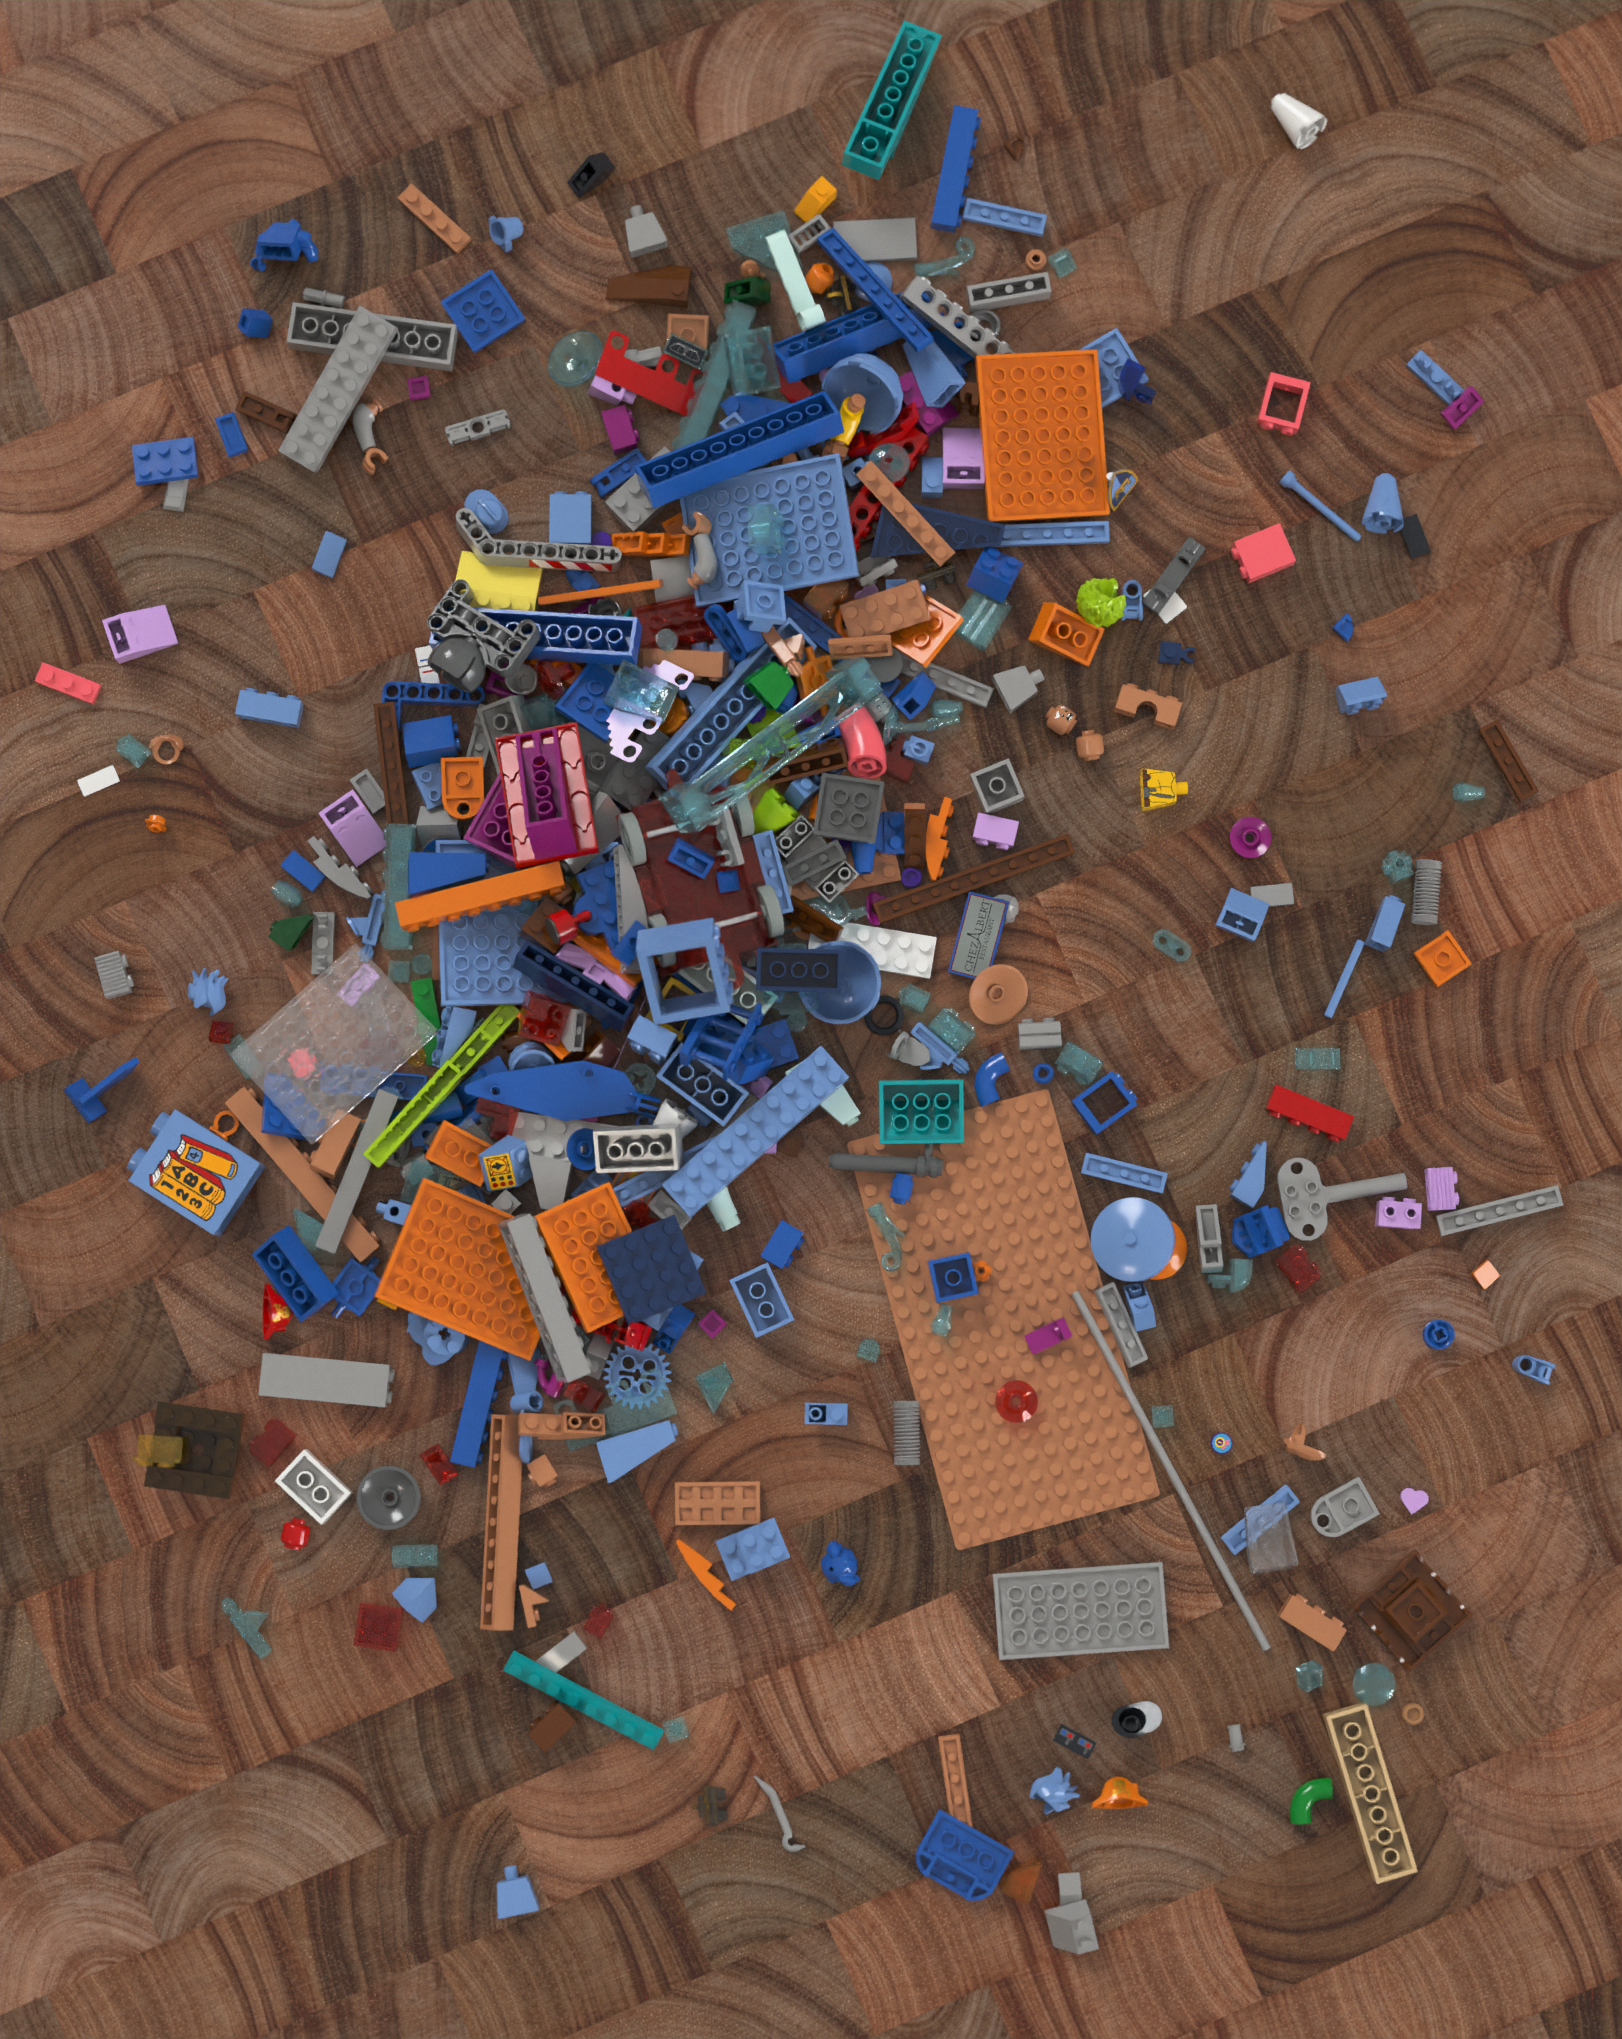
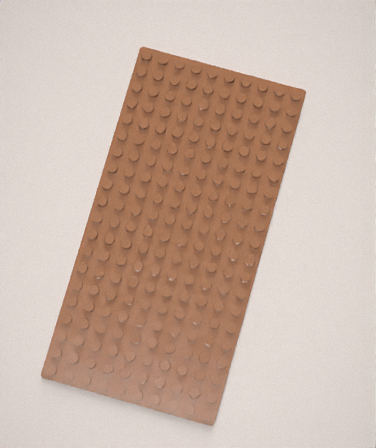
(1017, 1209)

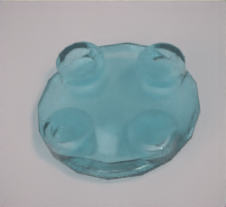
(1374, 1684)

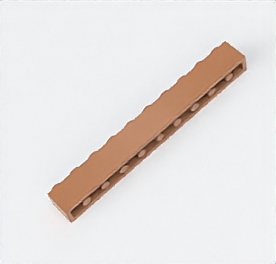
(298, 1169)
(501, 1525)

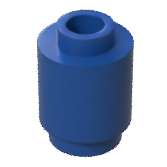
(788, 701)
(901, 1188)

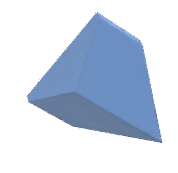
(417, 1597)

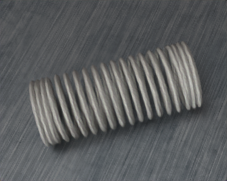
(1429, 895)
(907, 1429)

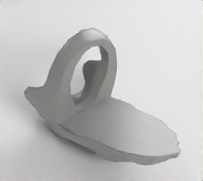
(1013, 908)
(909, 1050)

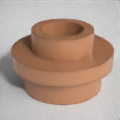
(1035, 265)

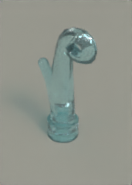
(944, 266)
(888, 1230)

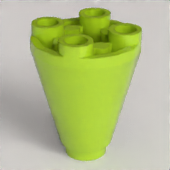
(773, 812)

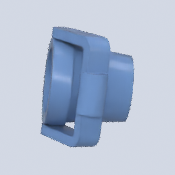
(504, 230)

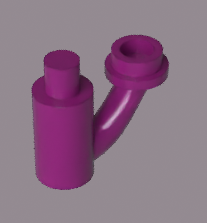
(552, 1387)

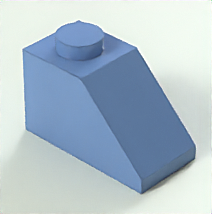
(931, 477)

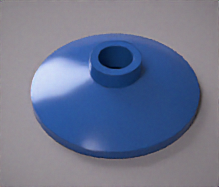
(586, 1159)

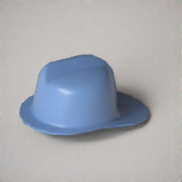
(487, 510)

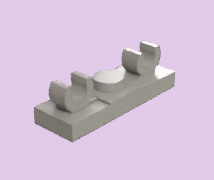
(728, 839)
(322, 941)

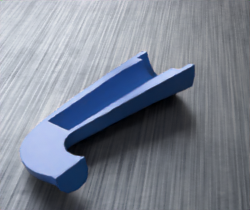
(447, 1110)

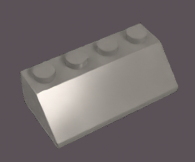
(501, 720)

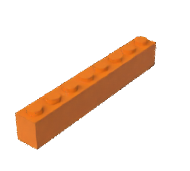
(480, 896)

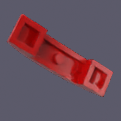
(864, 445)

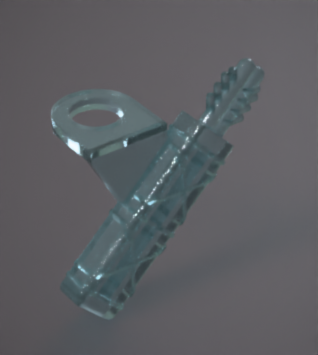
(247, 1625)

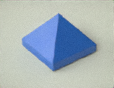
(728, 881)

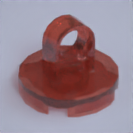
(552, 677)

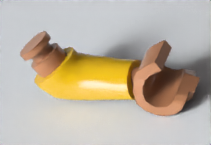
(851, 414)

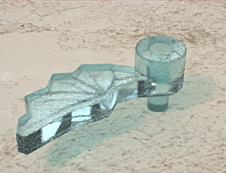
(388, 1089)

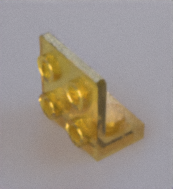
(159, 1449)

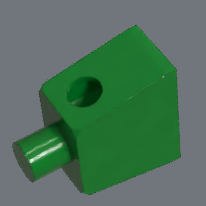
(770, 684)

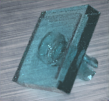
(423, 1170)

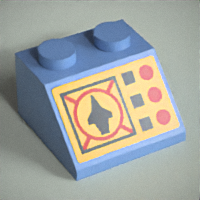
(505, 1164)

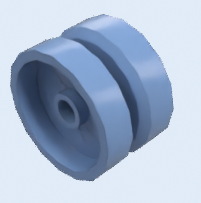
(530, 1055)

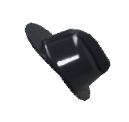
(1136, 1719)

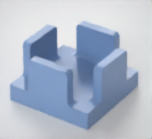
(761, 605)

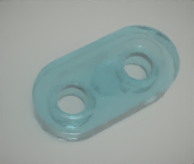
(1172, 944)

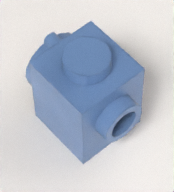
(918, 750)

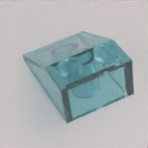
(640, 693)

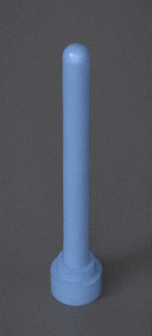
(1291, 482)

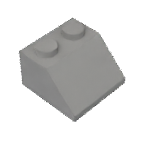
(1072, 1927)

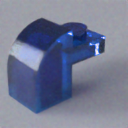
(1130, 384)

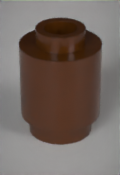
(512, 1040)

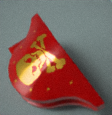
(275, 1312)

